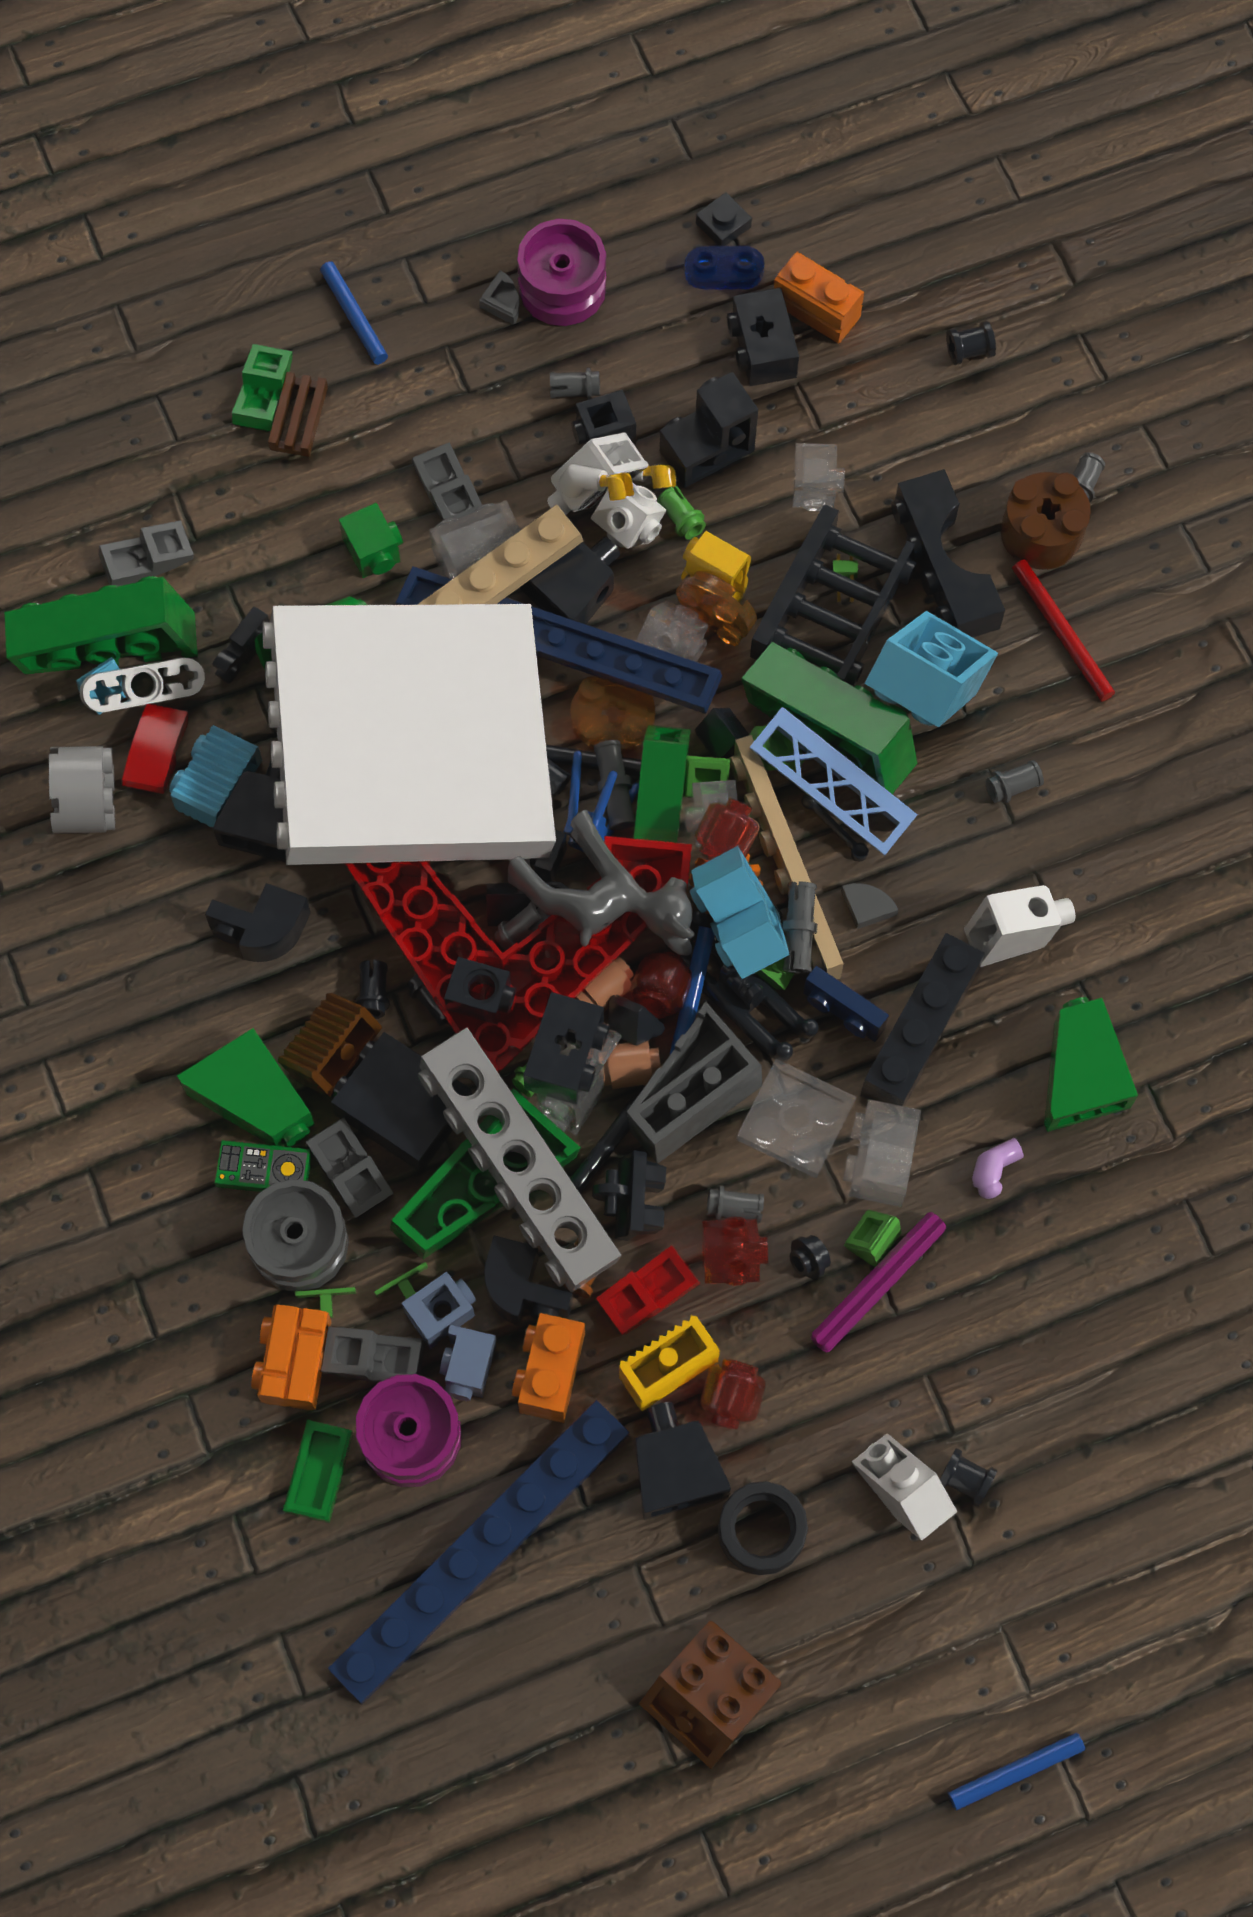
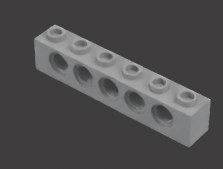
(464, 1058)

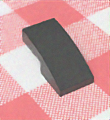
(446, 483)
(151, 554)
(349, 1167)
(370, 1356)

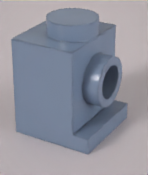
(422, 1305)
(467, 1363)

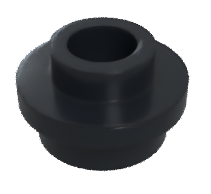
(809, 1256)

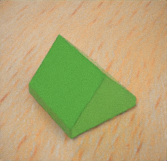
(705, 770)
(874, 1236)

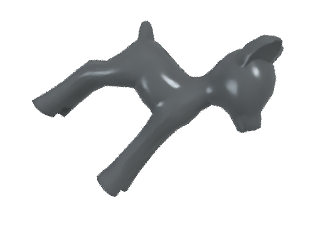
(663, 911)

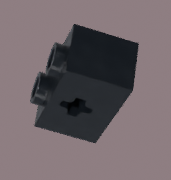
(764, 337)
(565, 1022)

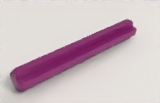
(878, 1282)

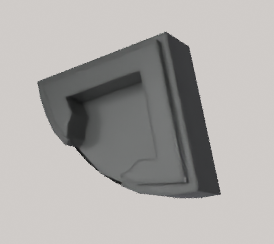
(501, 298)
(868, 904)

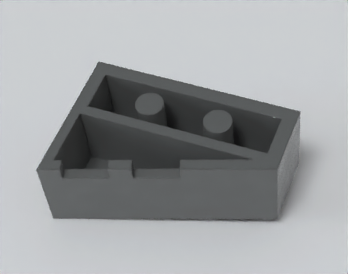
(694, 1086)

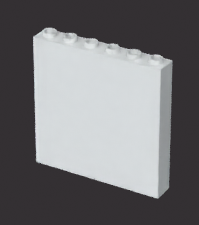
(408, 733)

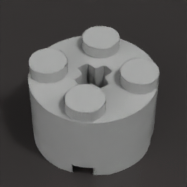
(81, 789)

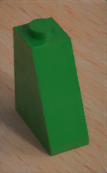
(661, 783)
(1086, 1067)
(250, 1091)

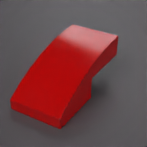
(154, 748)
(648, 1290)

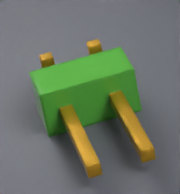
(846, 568)

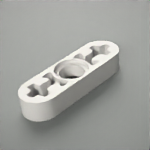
(113, 701)

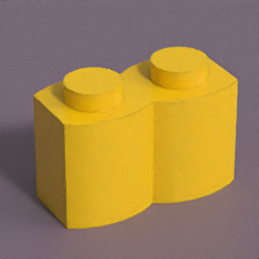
(719, 559)

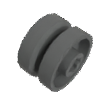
(299, 1209)

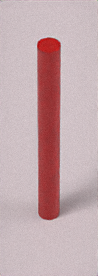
(1063, 630)

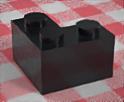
(713, 435)

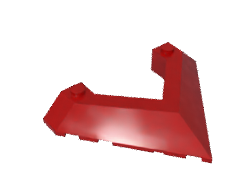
(438, 929)

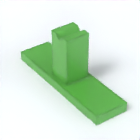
(402, 1282)
(326, 1296)

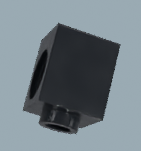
(470, 974)

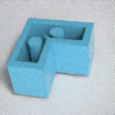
(742, 913)

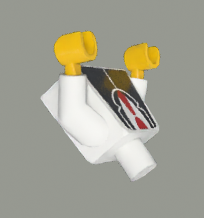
(602, 466)

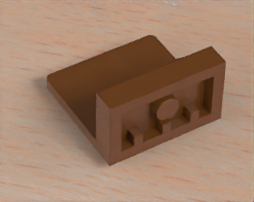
(710, 1693)

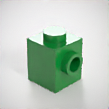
(371, 540)

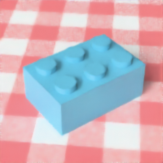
(930, 669)

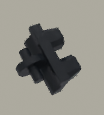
(625, 1196)

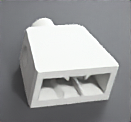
(1017, 922)

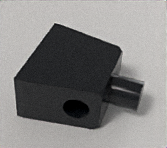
(576, 582)
(250, 816)
(676, 1465)

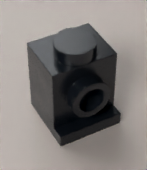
(604, 417)

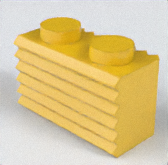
(668, 1362)

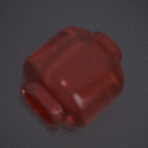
(726, 828)
(661, 984)
(733, 1393)

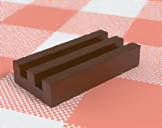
(304, 385)

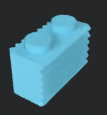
(212, 774)

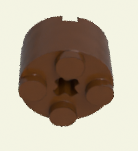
(1045, 519)

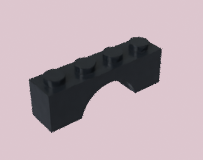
(963, 598)
(922, 1022)

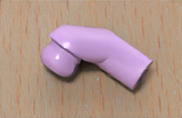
(990, 1167)

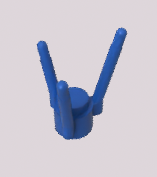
(597, 817)

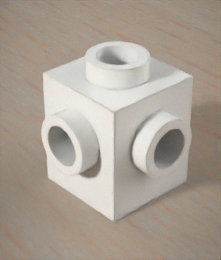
(630, 520)

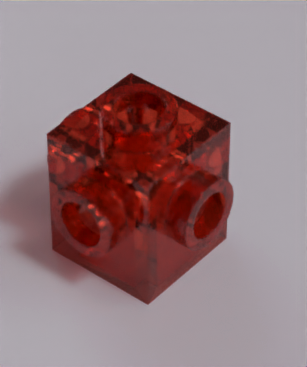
(733, 1251)

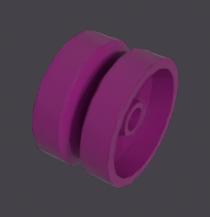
(562, 272)
(412, 1458)

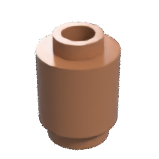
(612, 981)
(631, 1065)

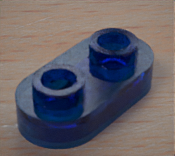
(725, 269)

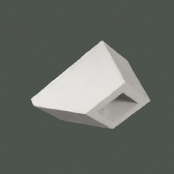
(905, 1486)

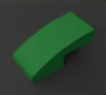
(261, 387)

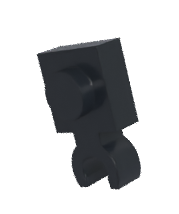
(241, 645)

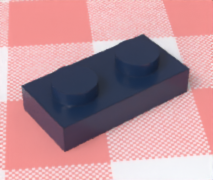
(858, 1013)

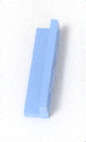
(844, 770)

